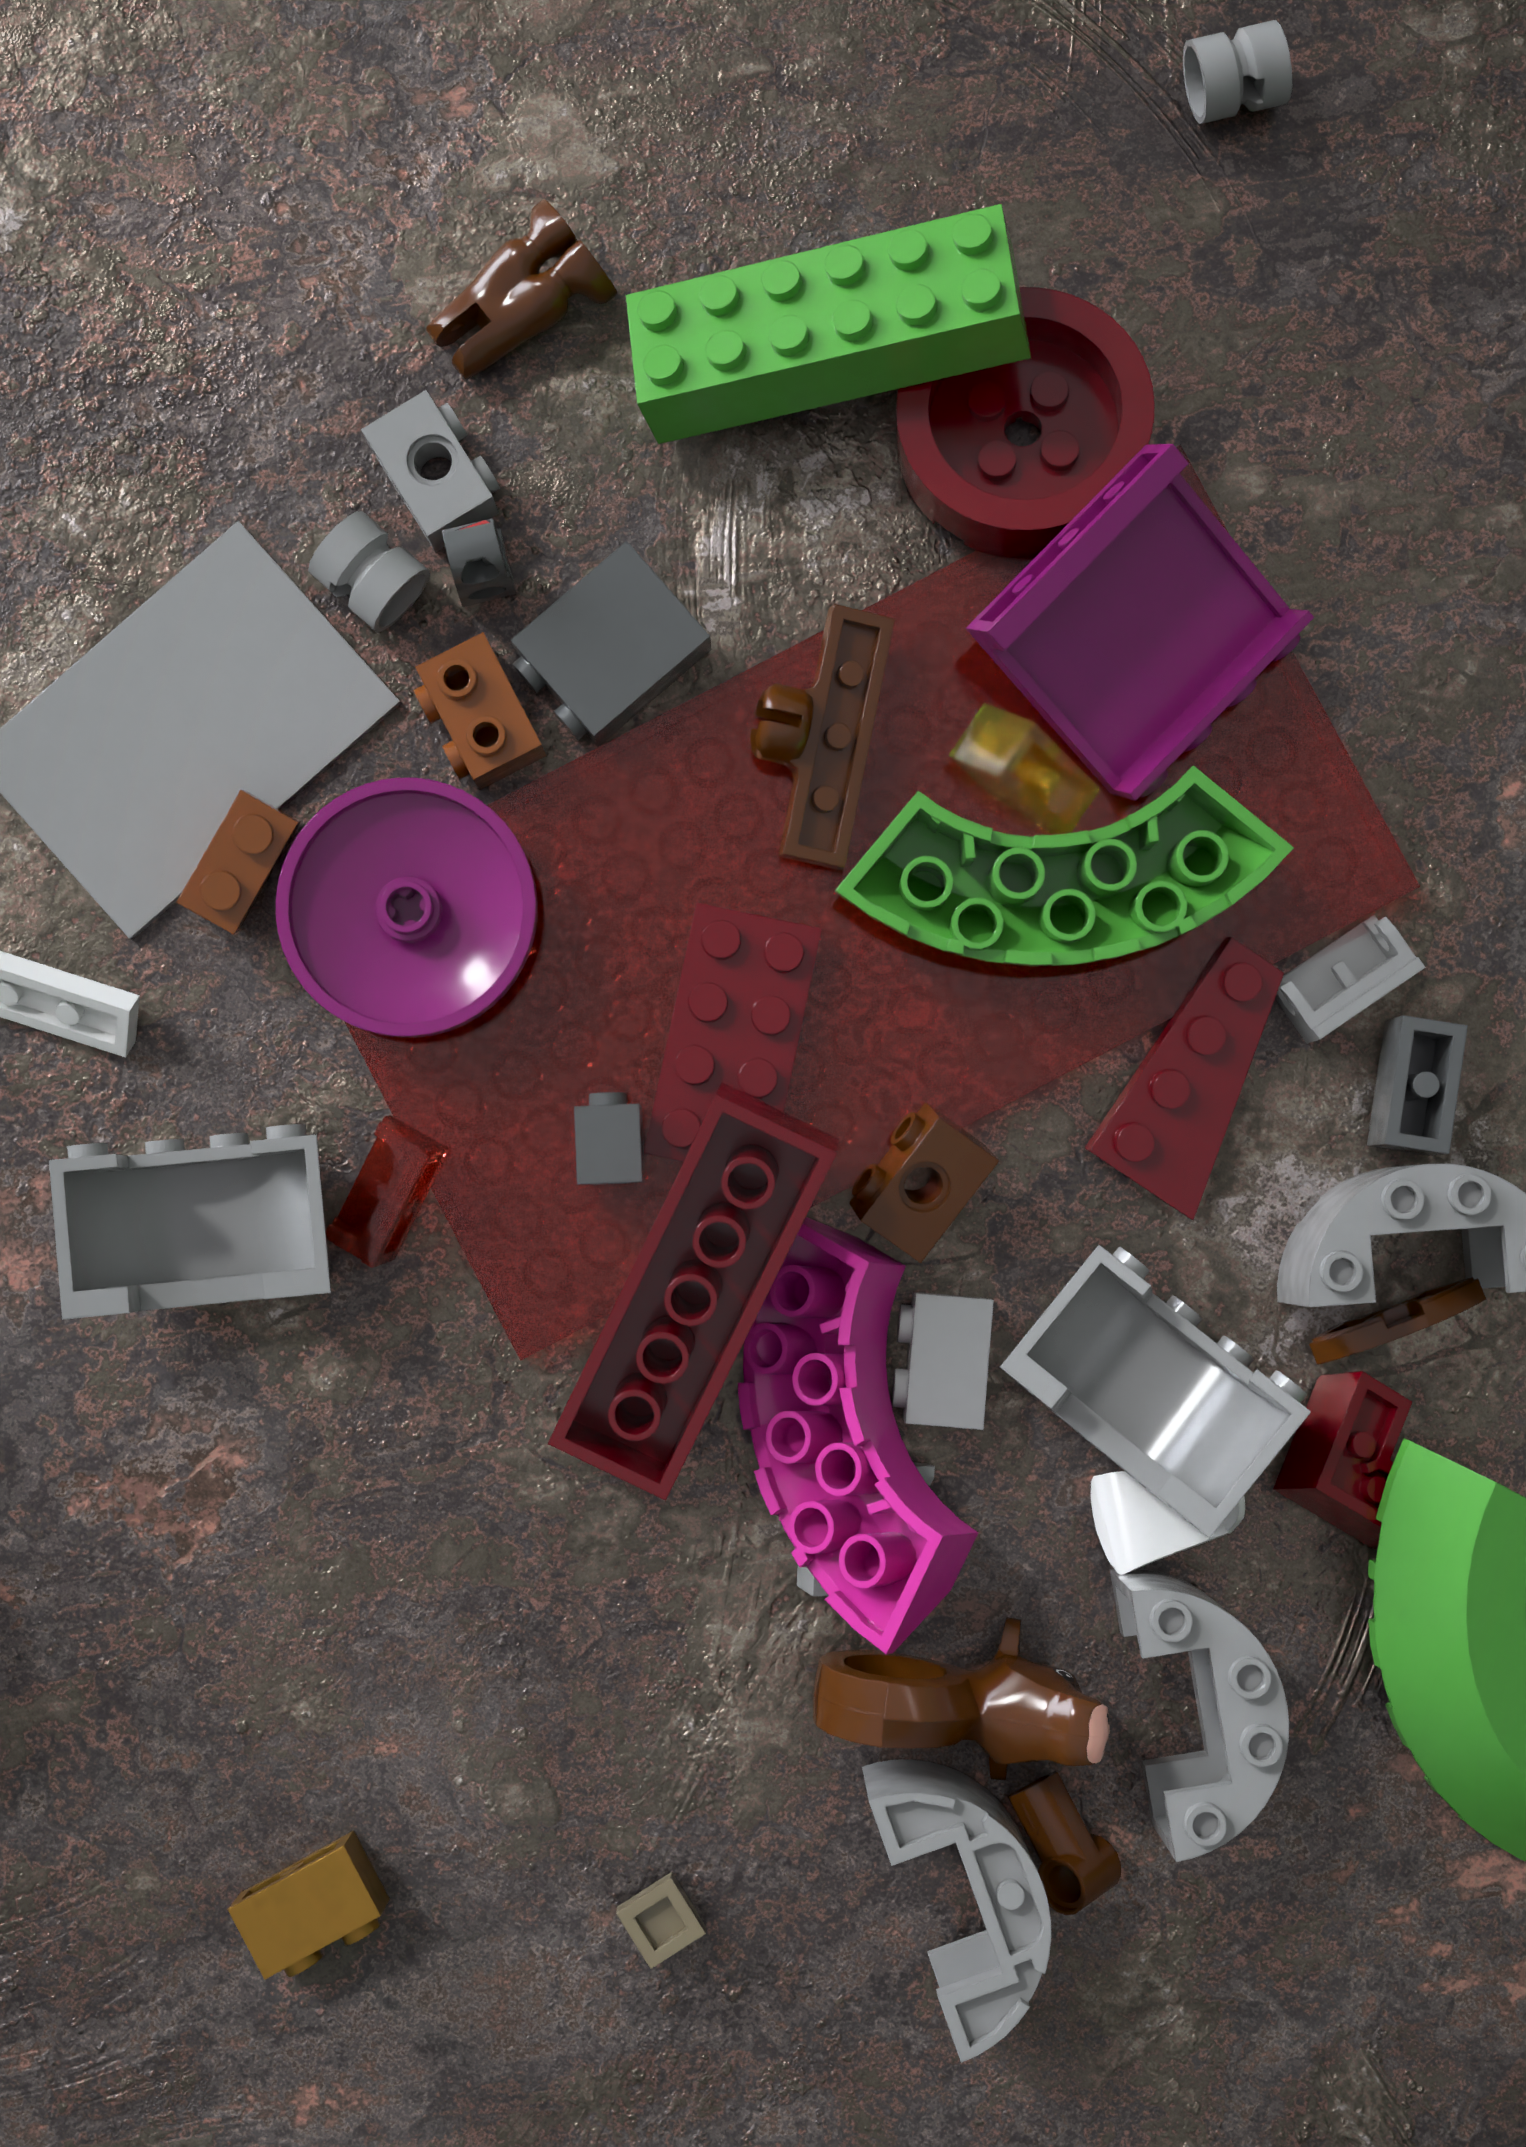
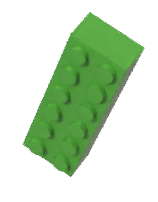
(827, 325)

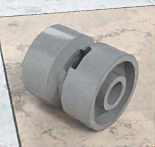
(1245, 70)
(361, 564)

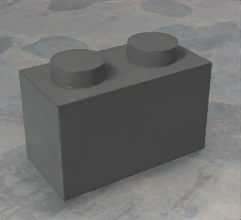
(1417, 1085)

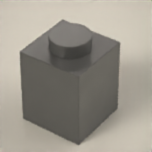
(609, 1140)

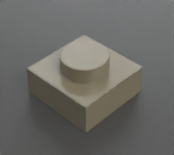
(661, 1920)

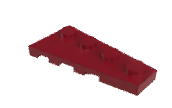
(1186, 1088)

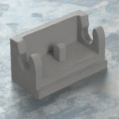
(1346, 977)

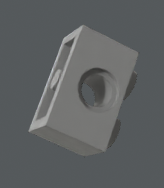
(410, 438)

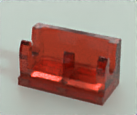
(387, 1193)

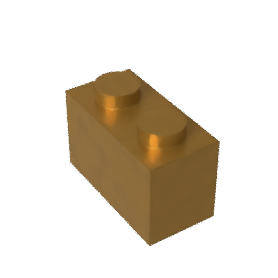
(309, 1907)

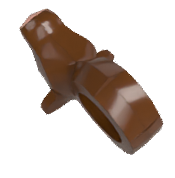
(1007, 1707)

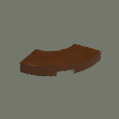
(1397, 1320)

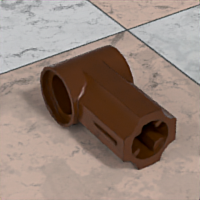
(1074, 1863)

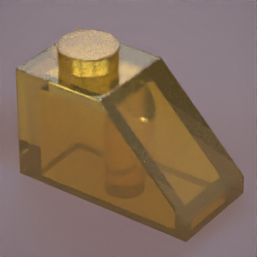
(1024, 769)

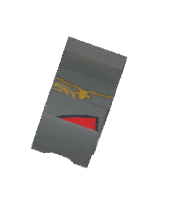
(479, 562)

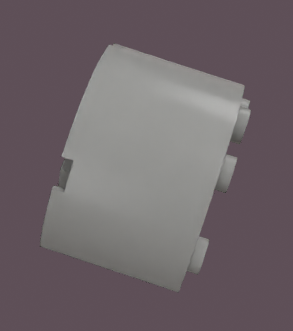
(189, 1223)
(1331, 1248)
(1156, 1389)
(1241, 1706)
(996, 1971)

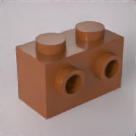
(479, 711)

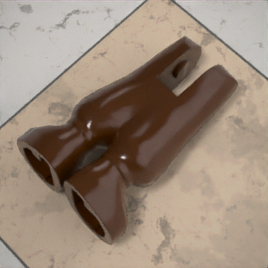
(516, 301)

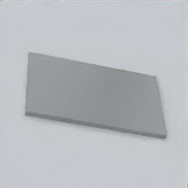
(176, 711)

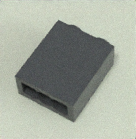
(609, 646)

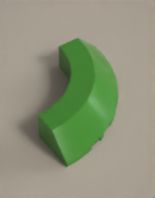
(1064, 893)
(1455, 1635)

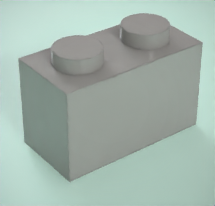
(945, 1360)

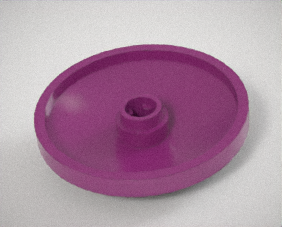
(406, 907)

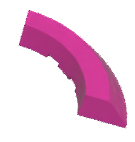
(832, 1442)

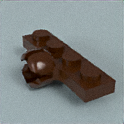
(826, 735)

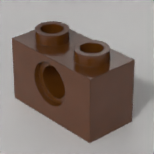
(921, 1216)

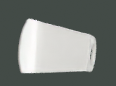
(1140, 1527)

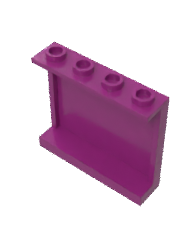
(1138, 625)

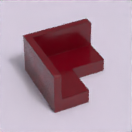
(1345, 1452)

